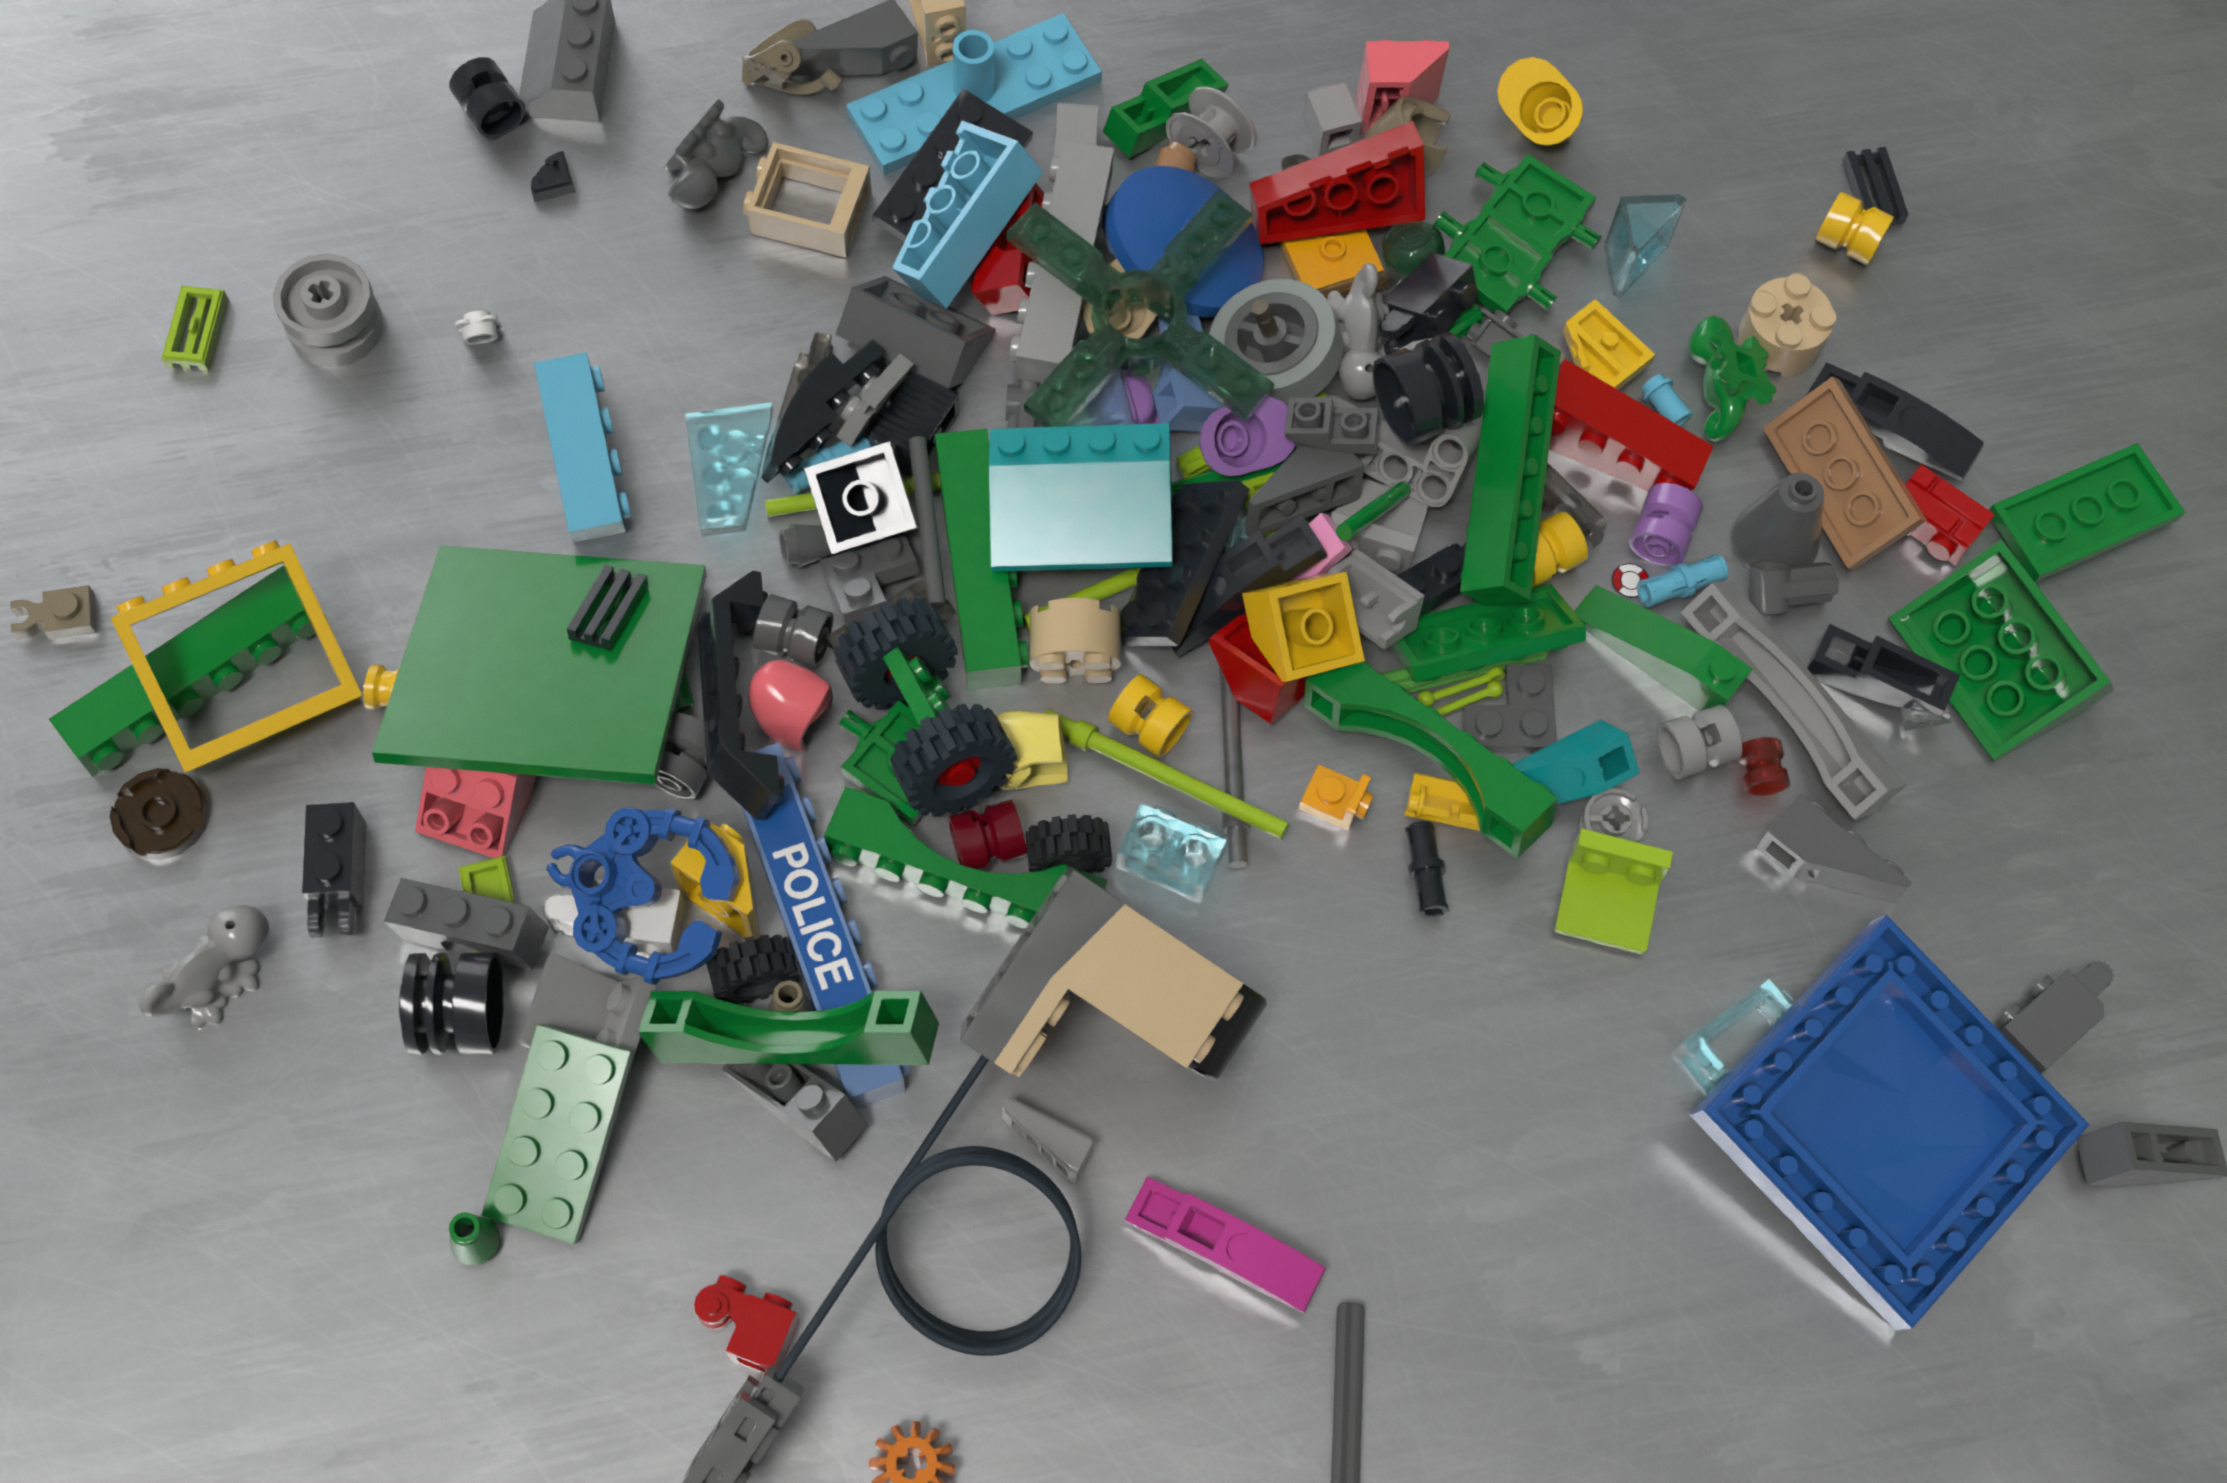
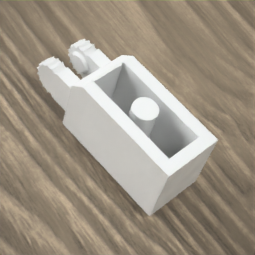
(649, 928)

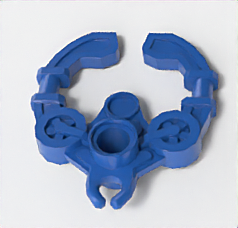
(627, 884)

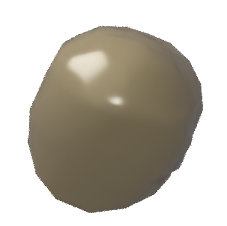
(1428, 120)

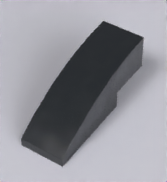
(1881, 672)

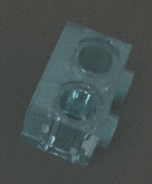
(1164, 863)

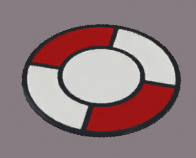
(1626, 578)

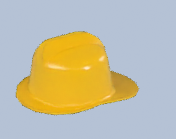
(1540, 101)

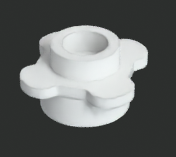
(478, 327)

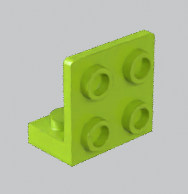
(1611, 891)

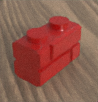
(1951, 516)

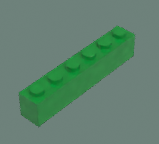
(1510, 471)
(981, 596)
(189, 670)

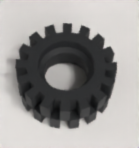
(1069, 841)
(752, 968)

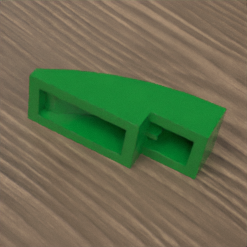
(1142, 120)

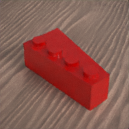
(1344, 190)

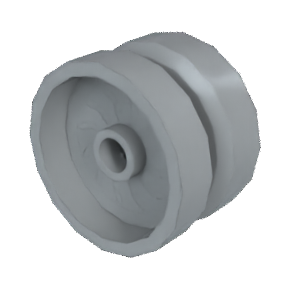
(328, 310)

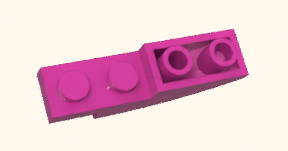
(1226, 1244)

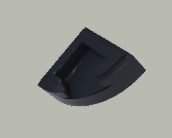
(552, 179)

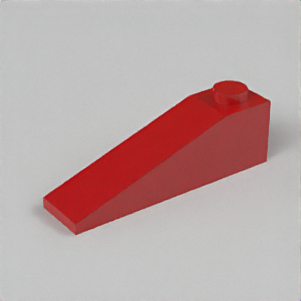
(1251, 675)

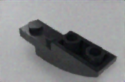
(814, 408)
(1908, 423)
(1249, 567)

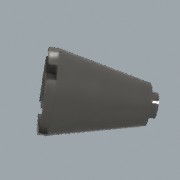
(1781, 523)

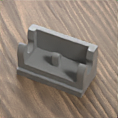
(1382, 602)

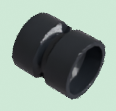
(487, 97)

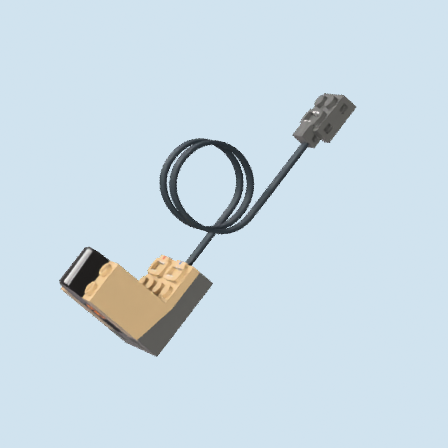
(1120, 966)

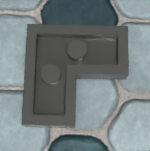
(858, 574)
(1525, 720)

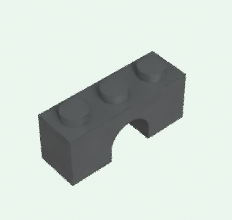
(443, 915)

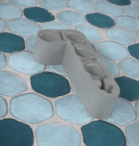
(1422, 460)

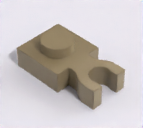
(60, 615)

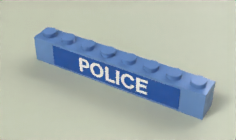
(815, 923)

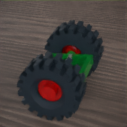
(954, 752)

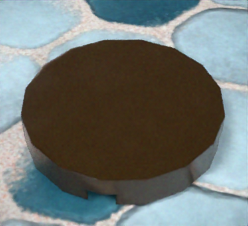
(159, 814)

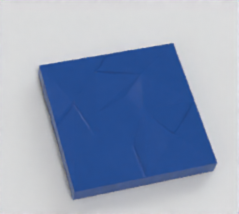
(1890, 1122)

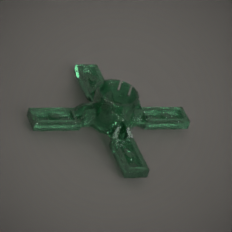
(1164, 287)

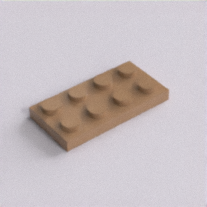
(1863, 494)

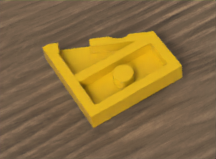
(1605, 346)

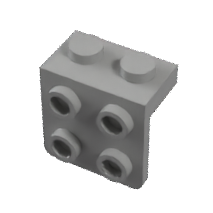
(1391, 537)

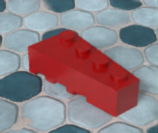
(1621, 435)

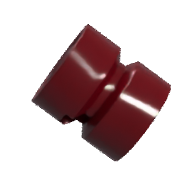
(988, 835)

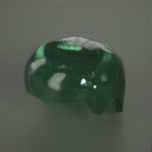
(1410, 244)

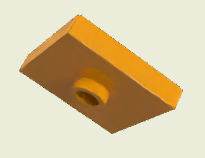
(1330, 257)

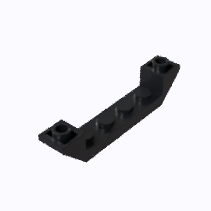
(745, 775)

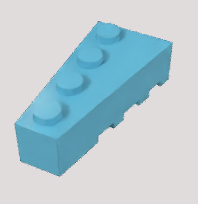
(965, 213)
(581, 447)

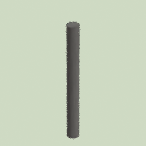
(927, 521)

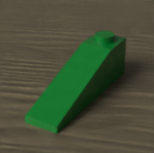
(1666, 651)

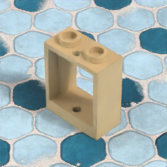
(938, 26)
(814, 169)

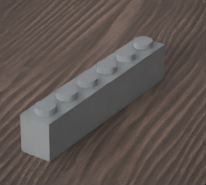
(1054, 310)

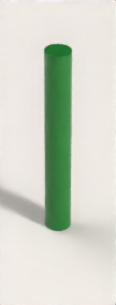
(1373, 511)

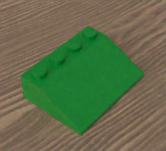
(2009, 645)

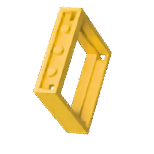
(220, 576)

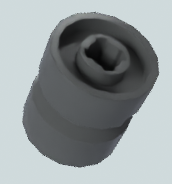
(787, 629)
(683, 758)

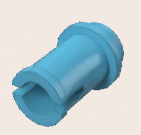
(1665, 399)

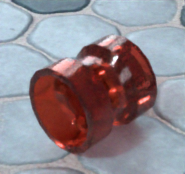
(1764, 767)

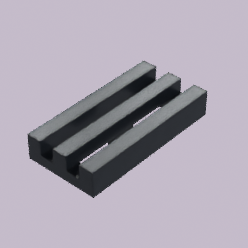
(1882, 182)
(604, 605)

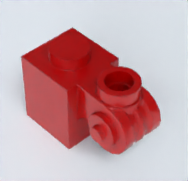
(762, 1325)

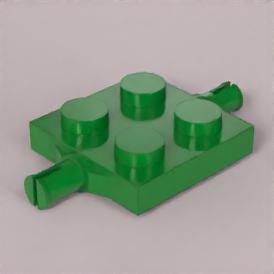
(1541, 203)
(1502, 257)
(870, 762)

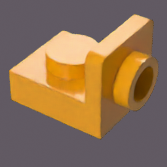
(1336, 797)

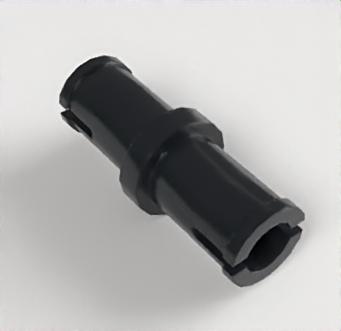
(1426, 869)

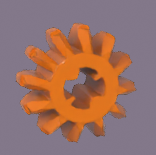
(914, 1445)

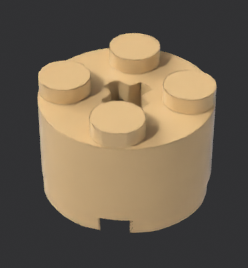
(1790, 322)
(1075, 640)

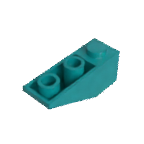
(1582, 762)

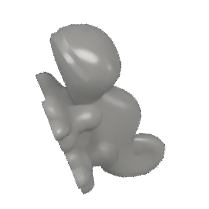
(1359, 324)
(208, 973)

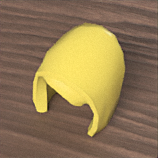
(1038, 747)

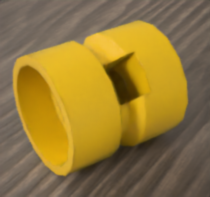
(1854, 228)
(1559, 547)
(1163, 724)

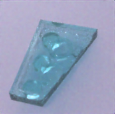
(726, 463)

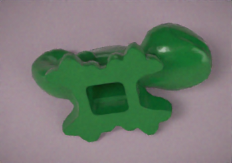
(1730, 374)

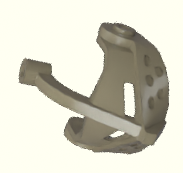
(777, 58)

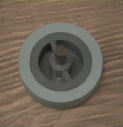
(1284, 334)

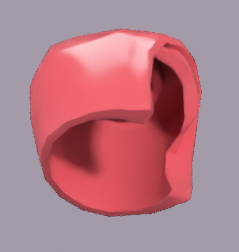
(787, 701)

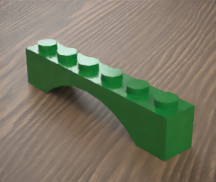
(1506, 802)
(871, 834)
(876, 1030)

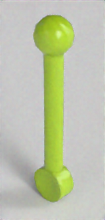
(1493, 689)
(1428, 698)

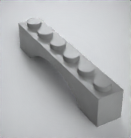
(1838, 748)

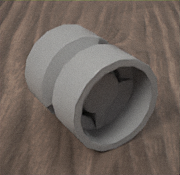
(1693, 743)

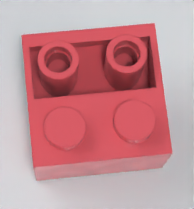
(1398, 70)
(473, 808)

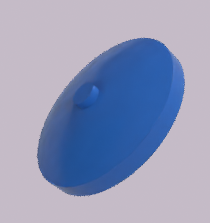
(1153, 209)

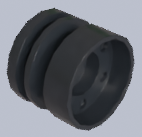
(1428, 388)
(440, 1002)

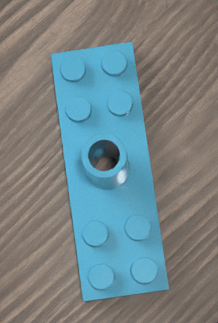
(1008, 74)

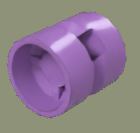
(1666, 524)

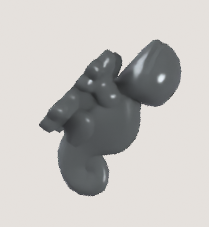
(712, 152)

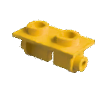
(1440, 802)

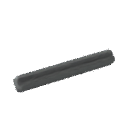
(1348, 1393)

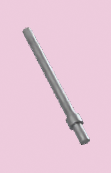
(1233, 772)

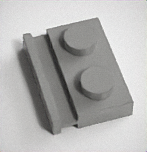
(874, 398)

